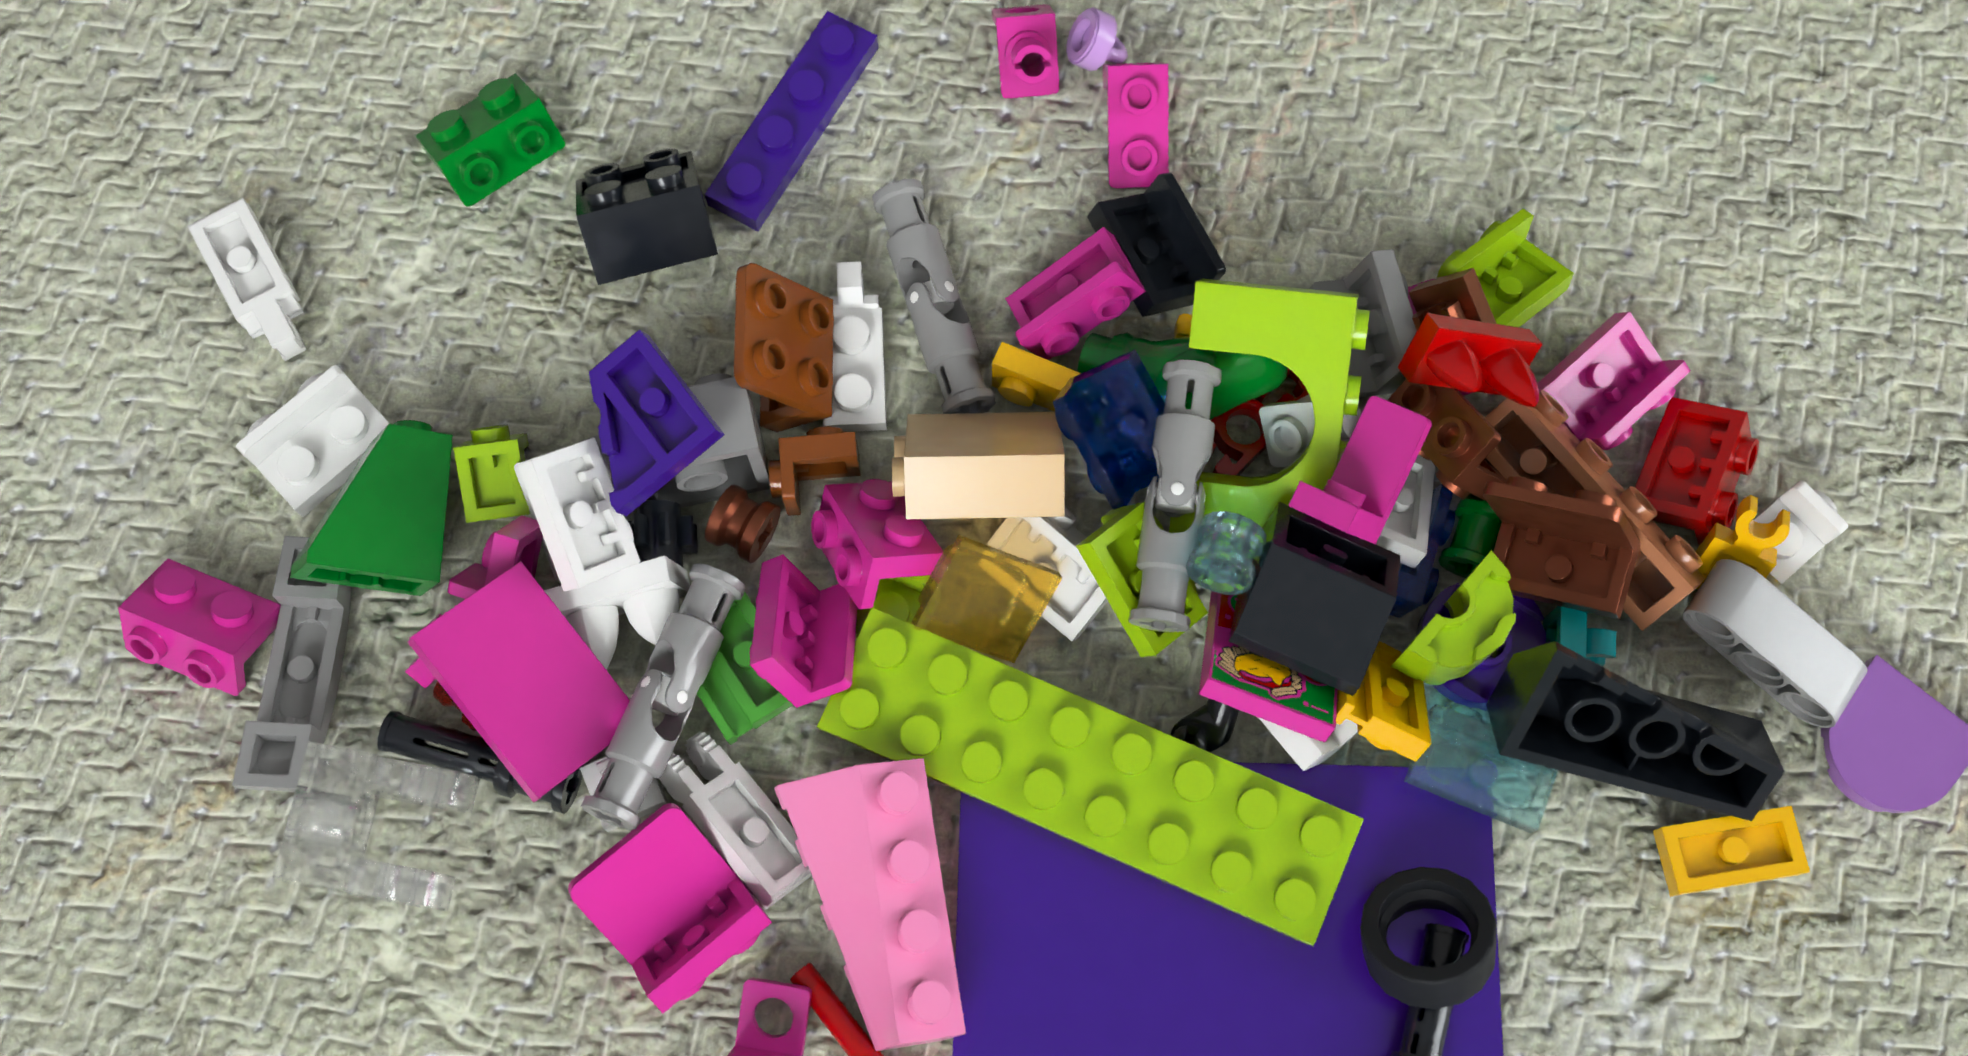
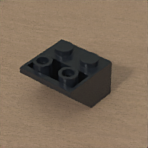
(643, 216)
(1316, 599)

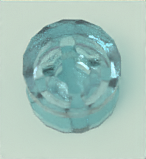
(1226, 553)

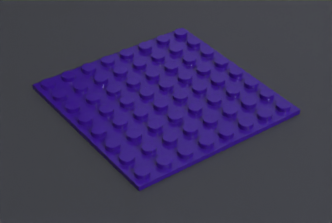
(1111, 962)

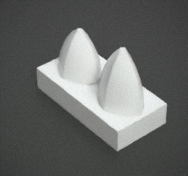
(641, 591)

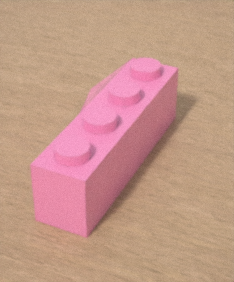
(882, 894)

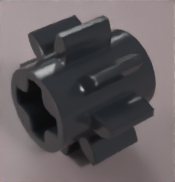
(663, 531)

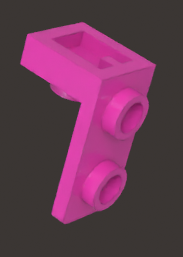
(1136, 122)
(1369, 471)

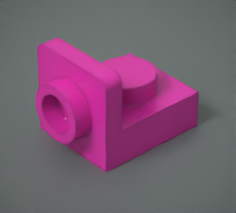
(504, 549)

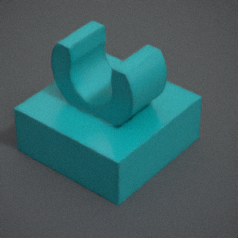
(1570, 629)

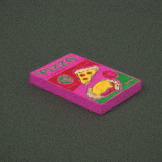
(1259, 684)

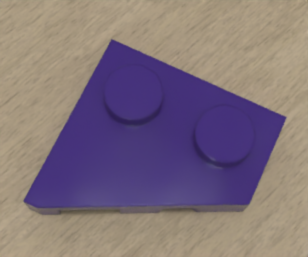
(647, 421)

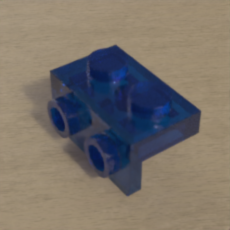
(1113, 422)

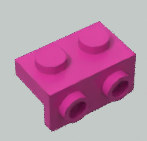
(1074, 296)
(1612, 381)
(870, 538)
(196, 625)
(802, 634)

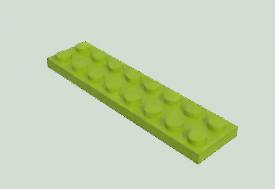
(1094, 776)

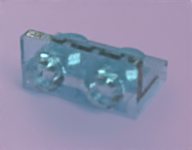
(1469, 771)

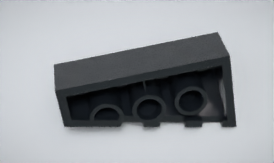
(1599, 726)

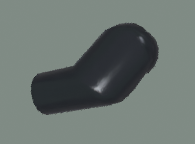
(1207, 726)

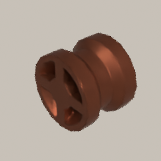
(742, 523)

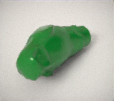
(1242, 374)

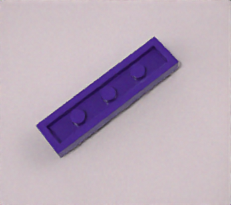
(791, 121)

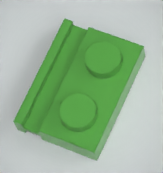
(732, 688)

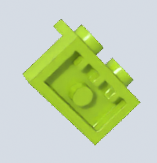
(1112, 560)

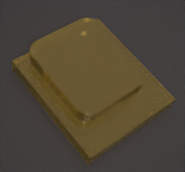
(985, 598)

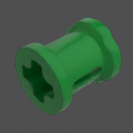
(1472, 539)

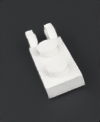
(737, 819)

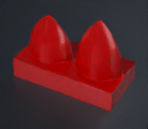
(1473, 358)

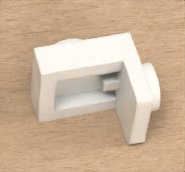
(1290, 428)

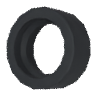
(1435, 890)

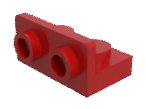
(1697, 465)

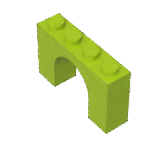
(1314, 339)

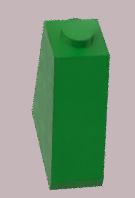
(386, 517)

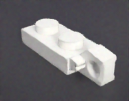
(250, 275)
(857, 355)

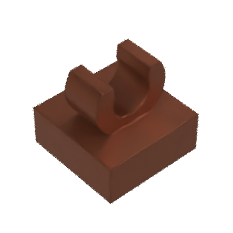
(1452, 296)

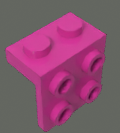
(669, 905)

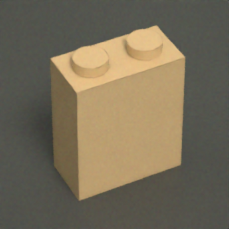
(980, 466)

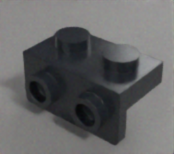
(1161, 243)

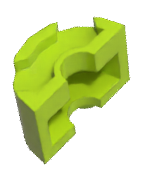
(1477, 627)

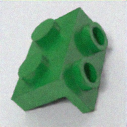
(491, 139)

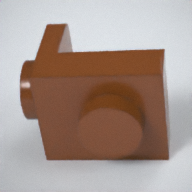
(819, 455)

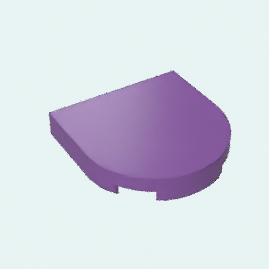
(1895, 744)

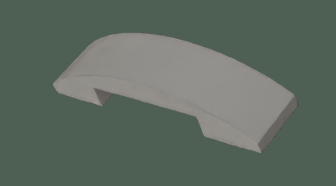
(299, 678)

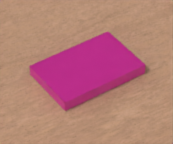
(523, 680)

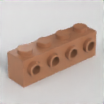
(1543, 449)

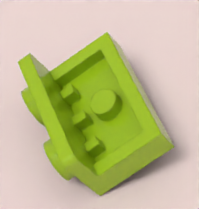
(1511, 270)

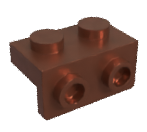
(1457, 438)

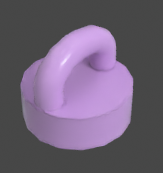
(1094, 40)

